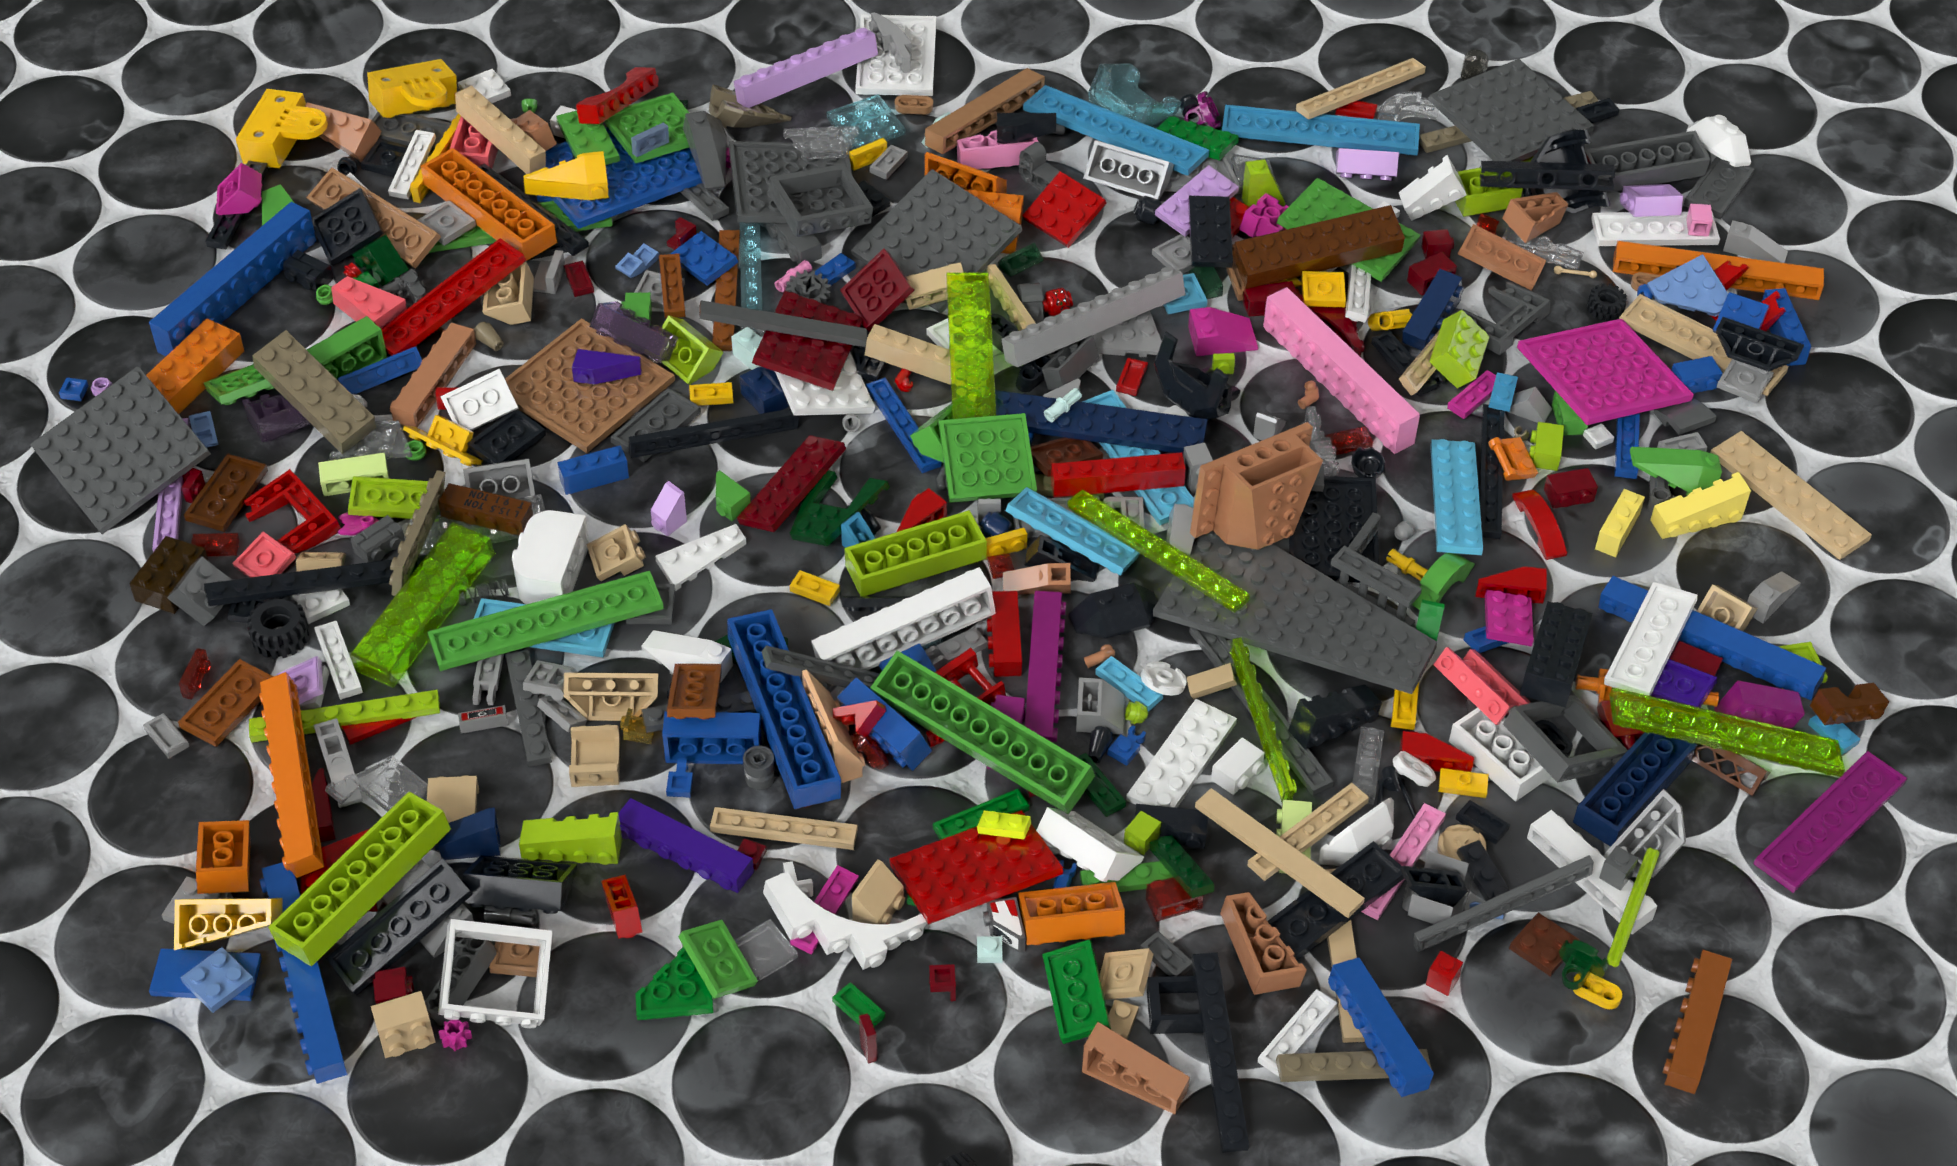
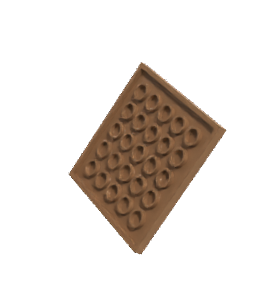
(576, 410)

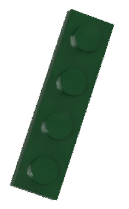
(1181, 866)

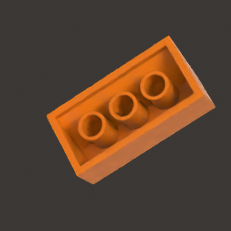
(965, 176)
(1072, 913)

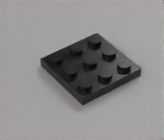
(346, 226)

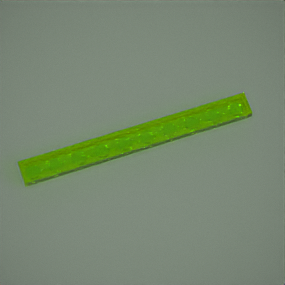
(1159, 551)

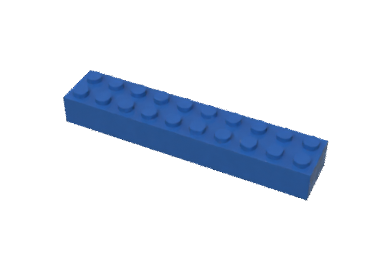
(235, 277)
(784, 713)

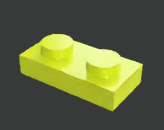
(1004, 824)

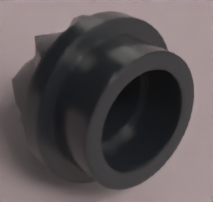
(347, 165)

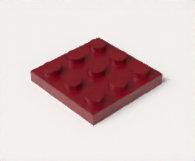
(877, 289)

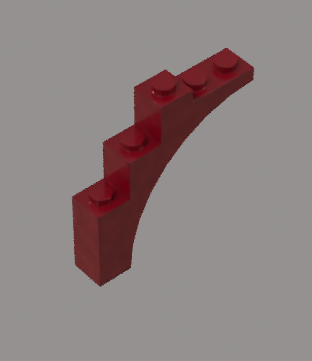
(1334, 317)

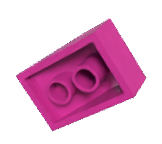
(1220, 332)

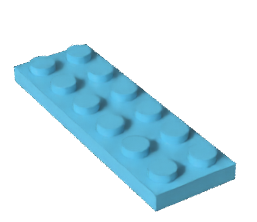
(1072, 531)
(589, 642)

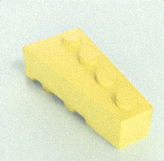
(1702, 508)

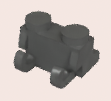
(415, 289)

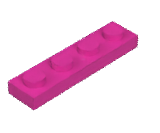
(831, 899)

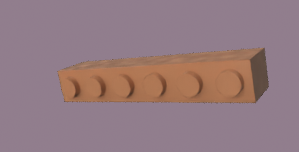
(433, 373)

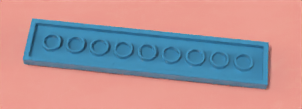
(1116, 129)
(1322, 130)

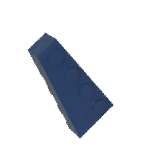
(1437, 304)

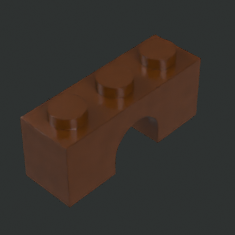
(1863, 703)

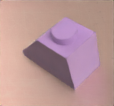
(669, 509)

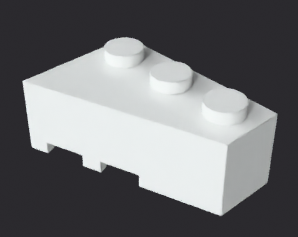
(1433, 190)

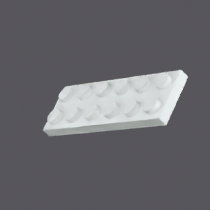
(1648, 230)
(1651, 639)
(1182, 756)

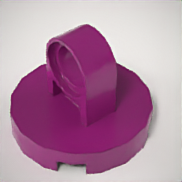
(1206, 111)

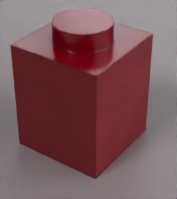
(1436, 242)

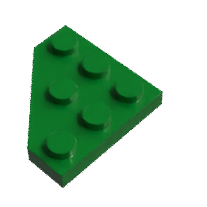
(674, 991)

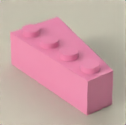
(986, 153)

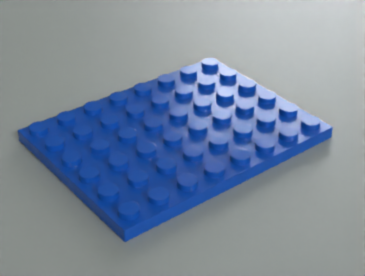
(628, 182)

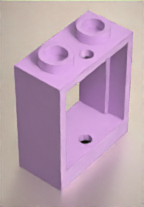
(1651, 200)

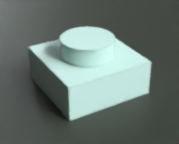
(989, 949)

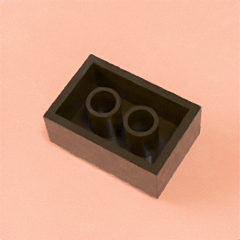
(163, 572)

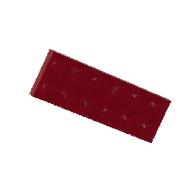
(791, 483)

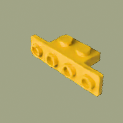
(448, 437)

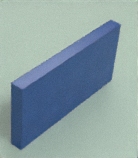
(176, 963)

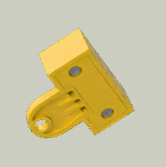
(412, 88)
(276, 126)

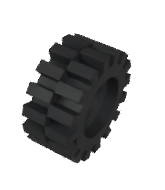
(1609, 294)

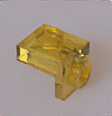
(634, 728)

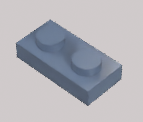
(650, 139)

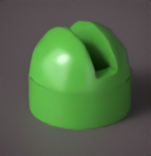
(529, 104)

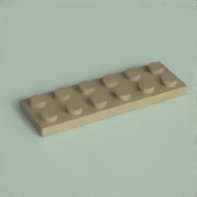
(417, 533)

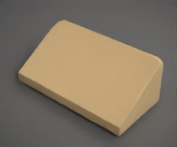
(319, 560)
(1211, 681)

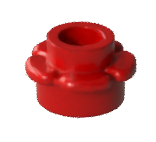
(352, 270)

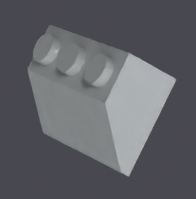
(504, 478)

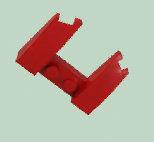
(1730, 274)
(287, 489)

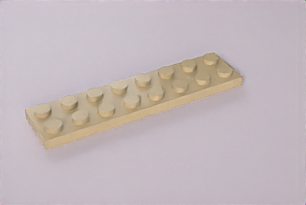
(1682, 334)
(1791, 495)

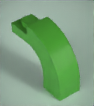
(1441, 575)

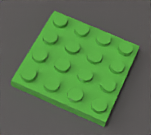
(645, 115)
(986, 457)

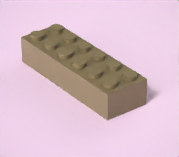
(314, 392)

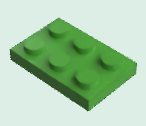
(717, 959)

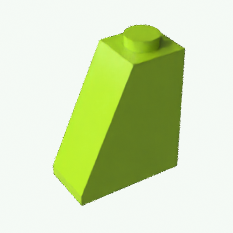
(1258, 181)

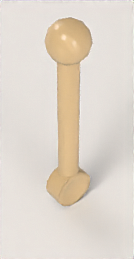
(1558, 270)

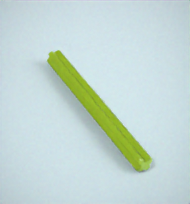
(1632, 907)

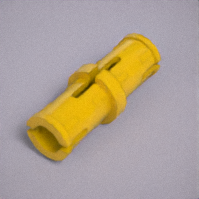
(1407, 564)

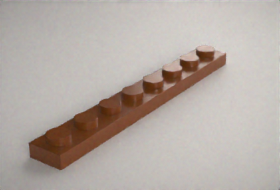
(727, 290)

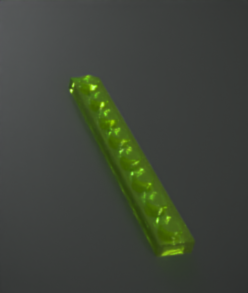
(1260, 713)

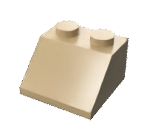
(1727, 608)
(877, 896)

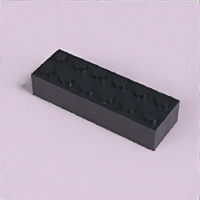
(1556, 654)

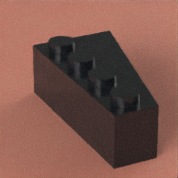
(1333, 715)

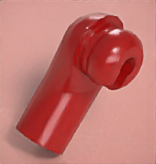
(902, 380)

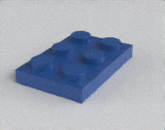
(705, 258)

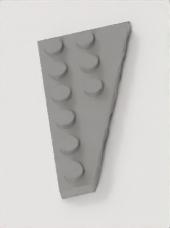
(1131, 336)

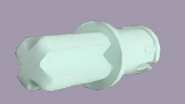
(1062, 405)

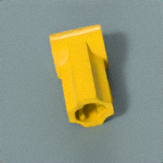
(1390, 319)

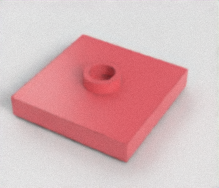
(264, 557)

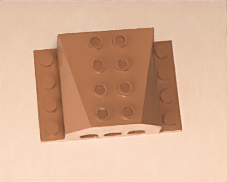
(1257, 491)

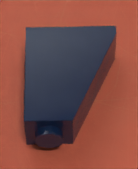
(472, 837)

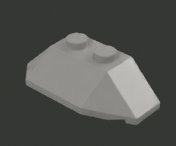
(1657, 828)

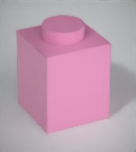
(1699, 220)

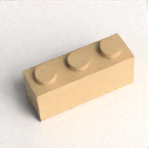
(930, 286)

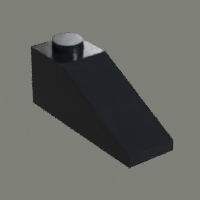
(1024, 126)
(1048, 551)
(1185, 825)
(1435, 884)

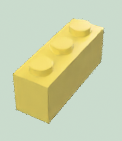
(1619, 523)

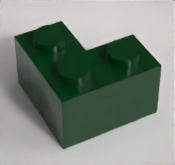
(382, 259)

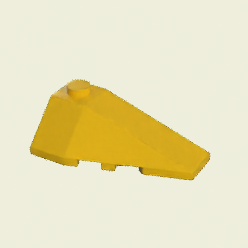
(576, 179)

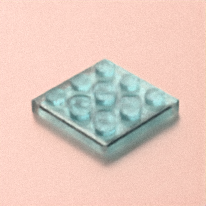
(871, 116)

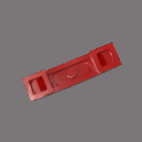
(1543, 523)

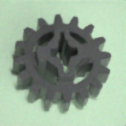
(810, 286)

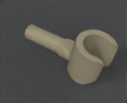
(1524, 436)

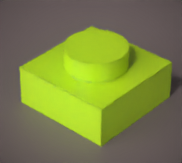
(1224, 362)

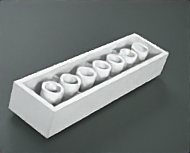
(909, 622)

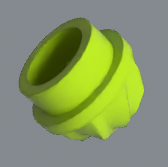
(1136, 712)

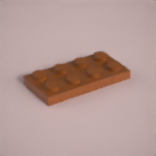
(694, 691)
(225, 703)

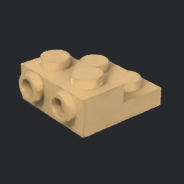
(616, 553)

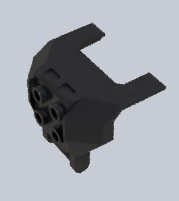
(1569, 148)
(1195, 391)

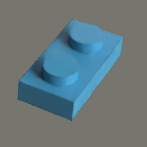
(1503, 392)
(1840, 732)

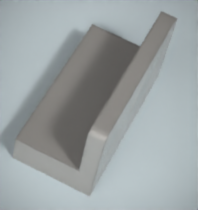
(549, 274)

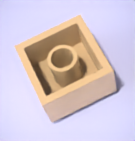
(403, 1024)

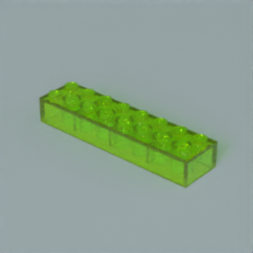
(422, 604)

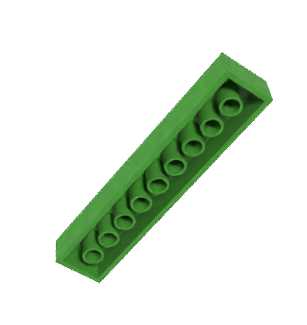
(983, 732)

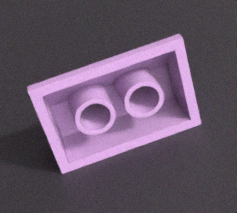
(1366, 163)

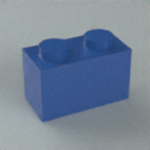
(1698, 374)

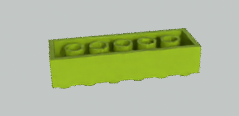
(915, 553)

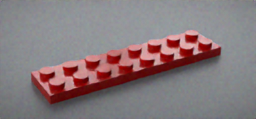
(451, 296)

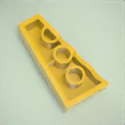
(216, 919)

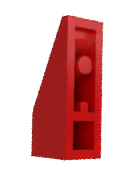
(924, 509)
(1520, 581)
(1435, 752)
(622, 907)

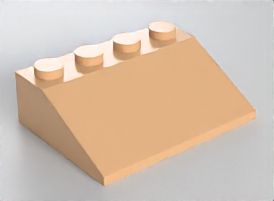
(840, 744)

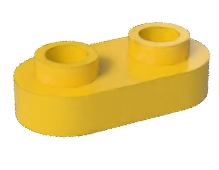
(1597, 990)

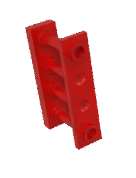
(956, 669)

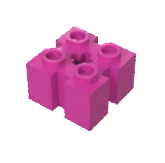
(1263, 217)

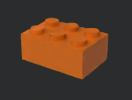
(223, 857)

